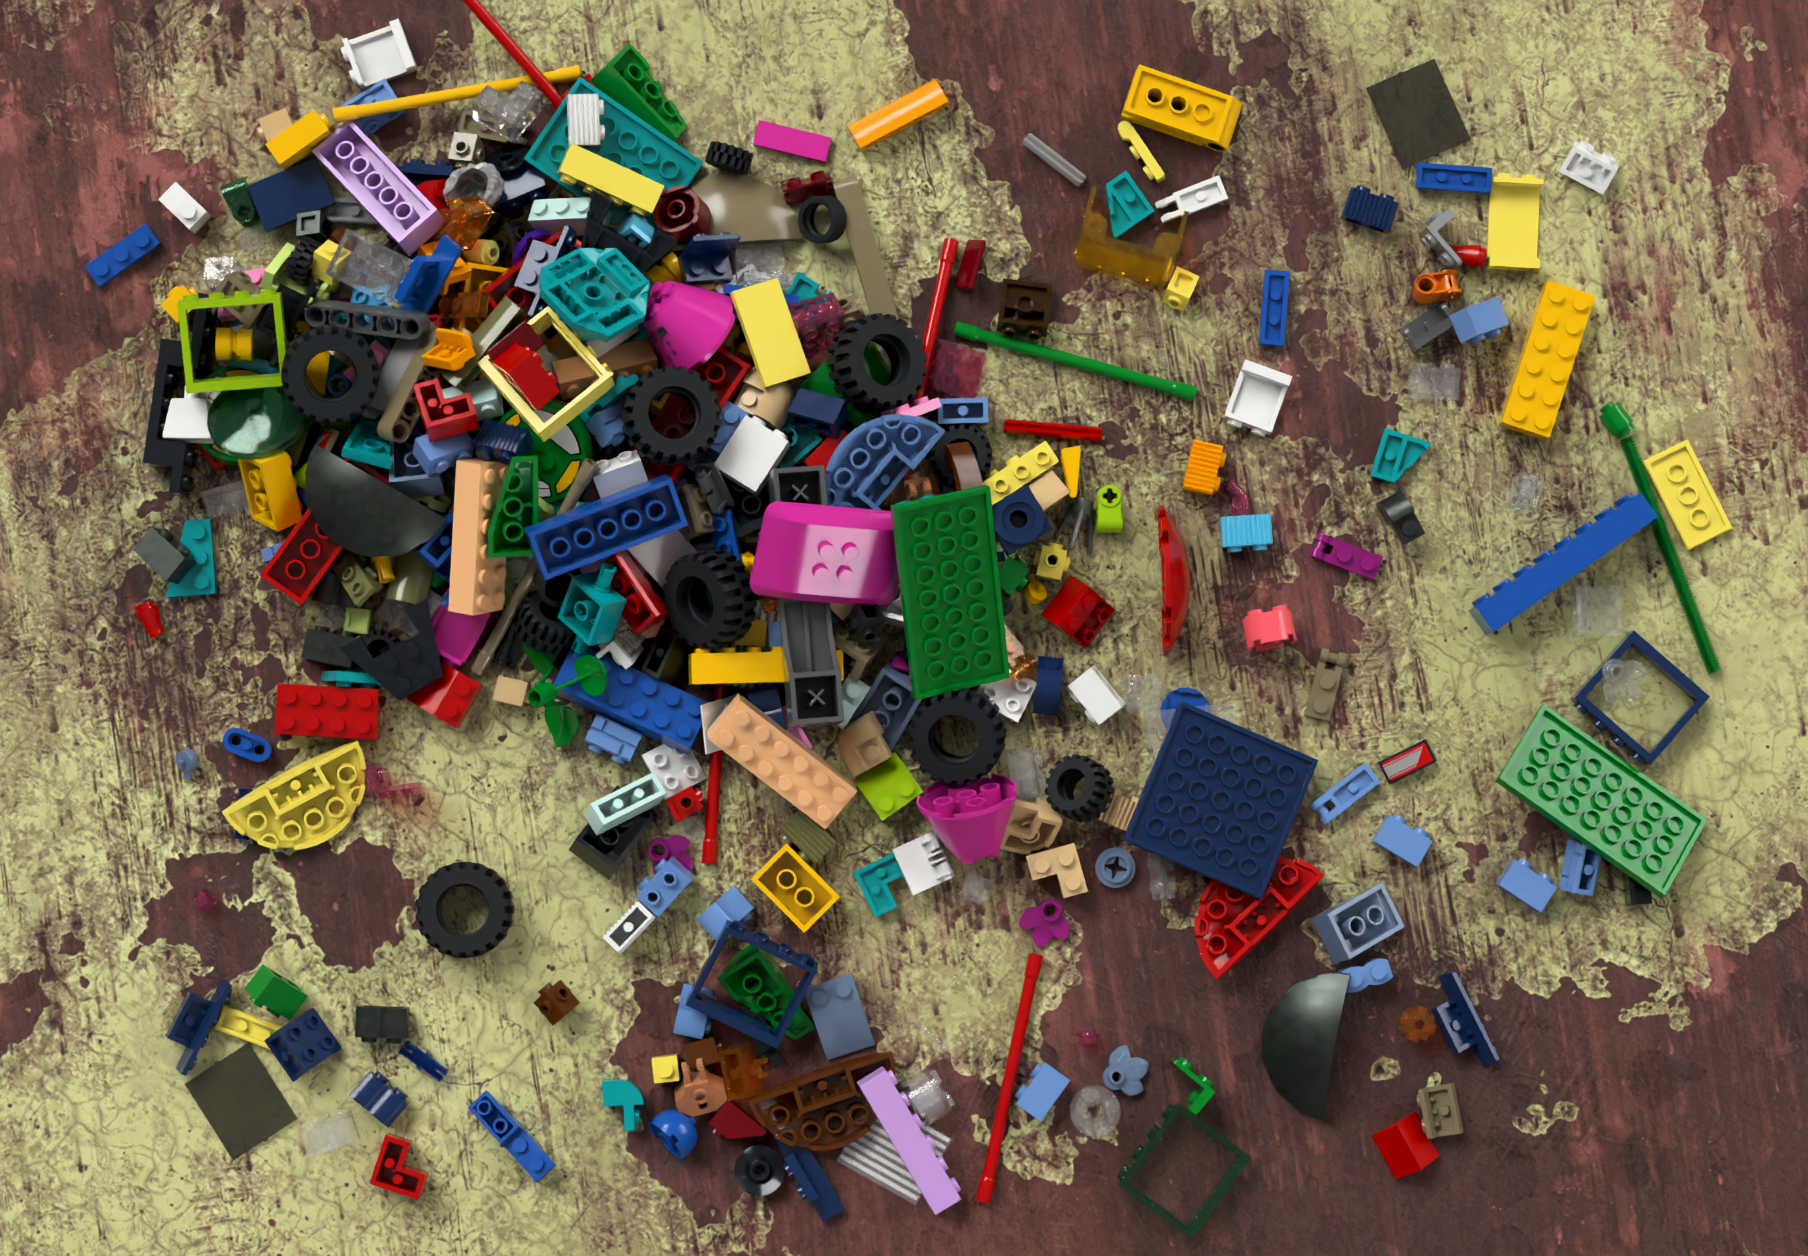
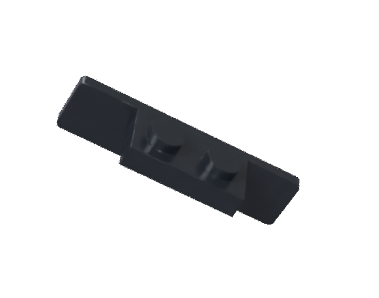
(294, 308)

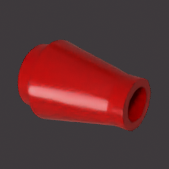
(1471, 255)
(149, 617)

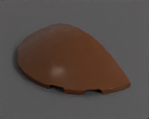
(822, 1106)

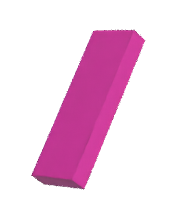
(792, 141)

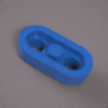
(248, 745)

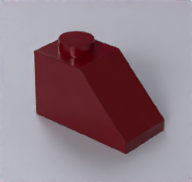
(735, 1123)

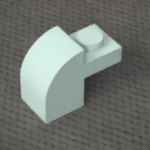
(852, 695)

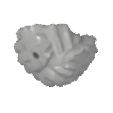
(475, 180)

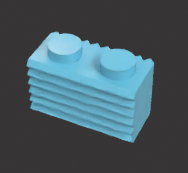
(1245, 532)

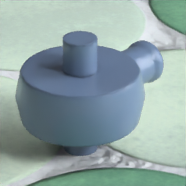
(187, 762)

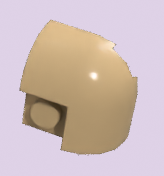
(768, 403)
(863, 744)
(1031, 827)

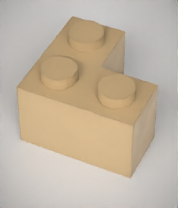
(1062, 862)

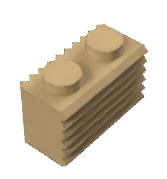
(1119, 810)

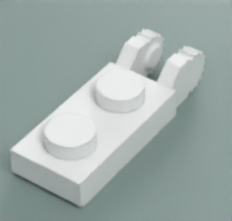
(1194, 198)

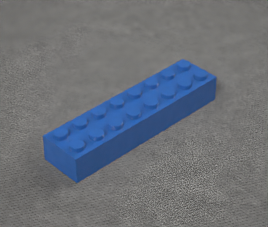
(1567, 560)

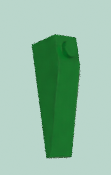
(761, 986)

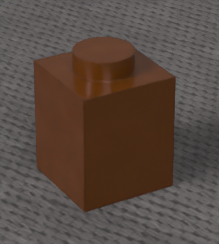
(705, 1049)

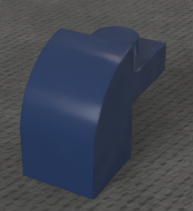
(1048, 685)

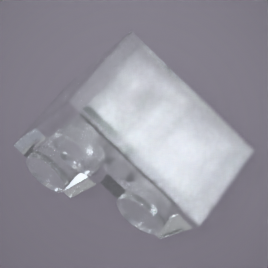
(509, 114)

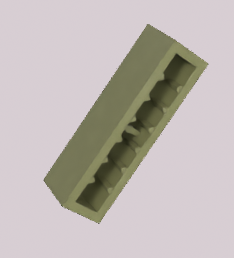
(496, 326)
(411, 578)

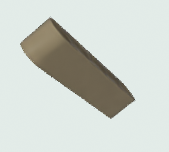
(416, 372)

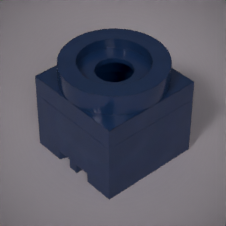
(1019, 520)

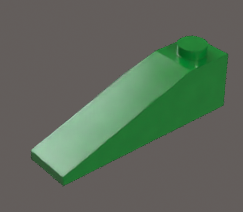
(633, 87)
(515, 509)

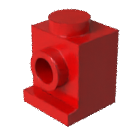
(676, 807)

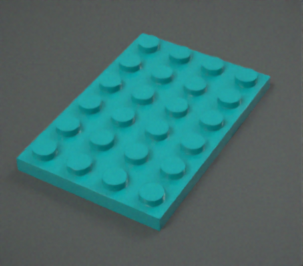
(627, 143)

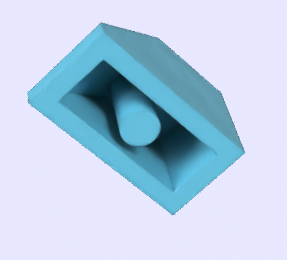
(637, 230)

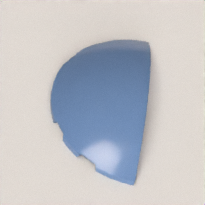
(877, 458)

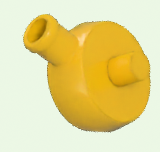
(1034, 591)

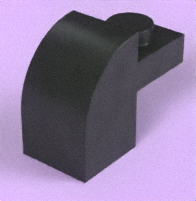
(1400, 515)

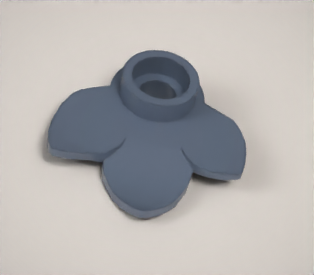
(1128, 1069)

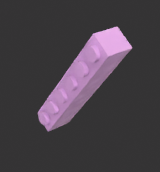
(909, 1140)

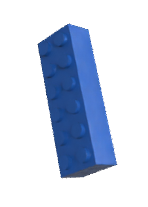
(605, 526)
(638, 703)

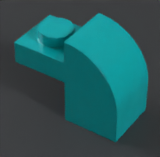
(626, 1094)

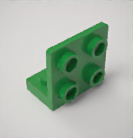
(1196, 1098)

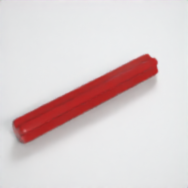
(1052, 430)

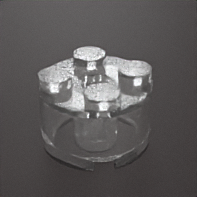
(1090, 1096)
(927, 1097)

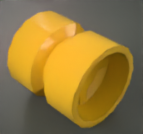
(667, 271)
(234, 344)

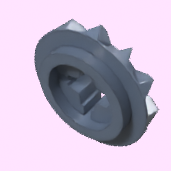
(1125, 861)

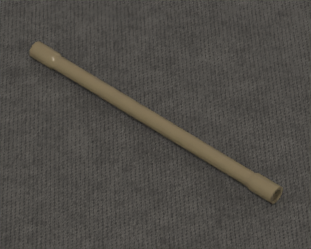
(486, 654)

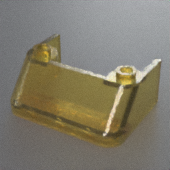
(1124, 258)

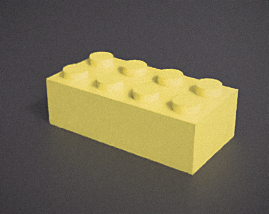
(613, 180)

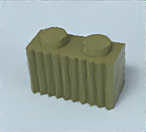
(807, 836)

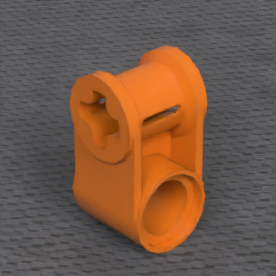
(1442, 287)

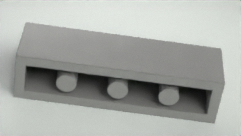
(393, 371)

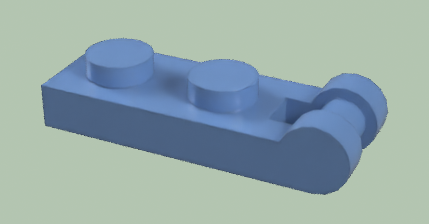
(1345, 792)

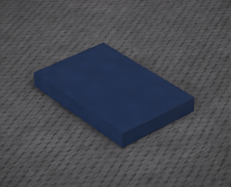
(291, 192)

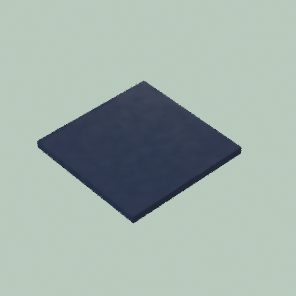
(1220, 800)

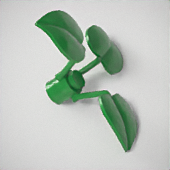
(559, 719)

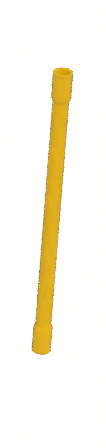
(354, 112)

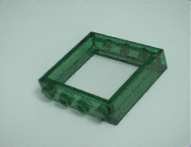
(1216, 1193)

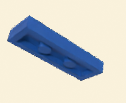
(1453, 178)
(123, 255)
(1274, 308)

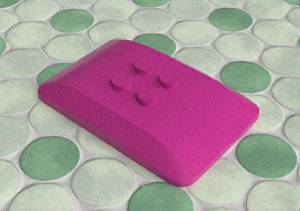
(826, 554)

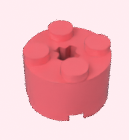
(1269, 628)

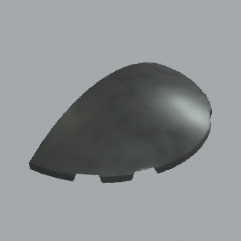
(364, 511)
(1303, 1039)

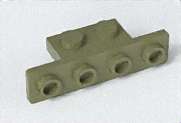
(356, 576)

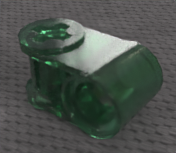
(239, 199)

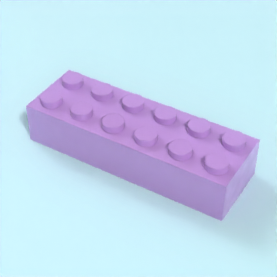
(379, 187)

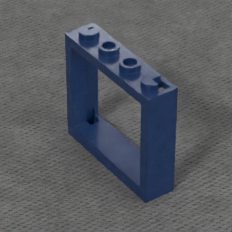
(1655, 658)
(735, 1018)

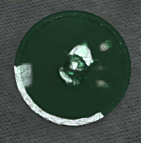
(254, 422)

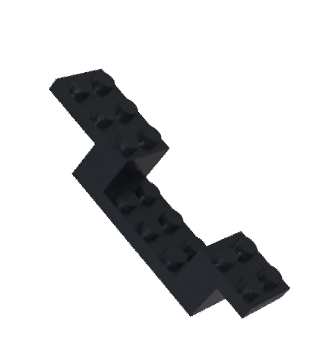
(170, 454)

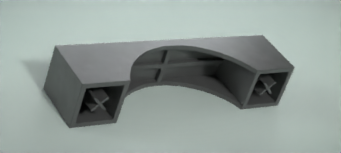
(806, 629)

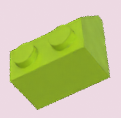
(888, 786)

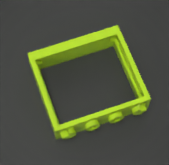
(219, 300)

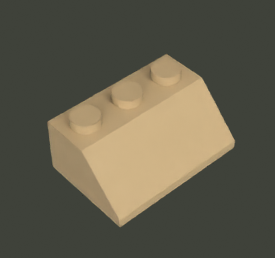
(1048, 490)

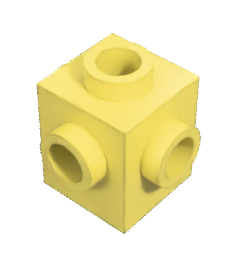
(1049, 571)

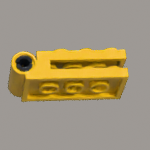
(1204, 116)

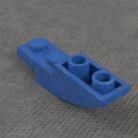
(512, 1135)

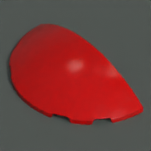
(1174, 579)
(1235, 923)

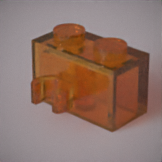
(465, 220)
(742, 1071)

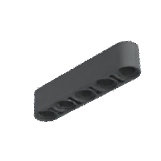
(377, 314)

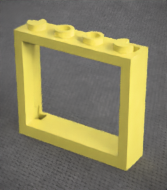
(540, 323)

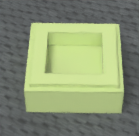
(357, 620)

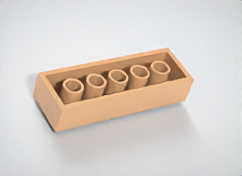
(475, 579)
(781, 761)

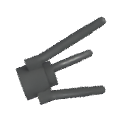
(1081, 511)

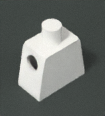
(187, 420)

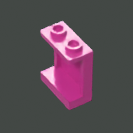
(458, 634)

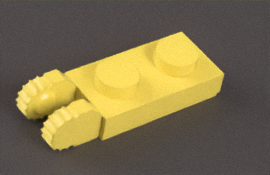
(1140, 150)

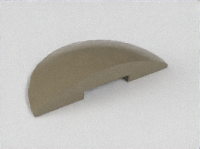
(745, 208)

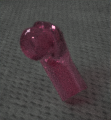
(1240, 498)

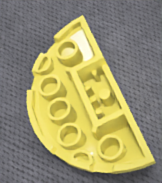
(304, 802)

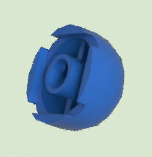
(675, 1131)

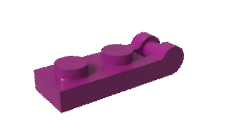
(1346, 556)

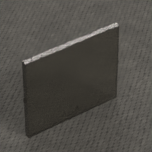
(1418, 114)
(241, 1101)

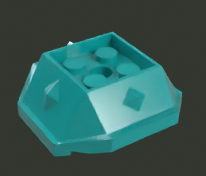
(595, 292)

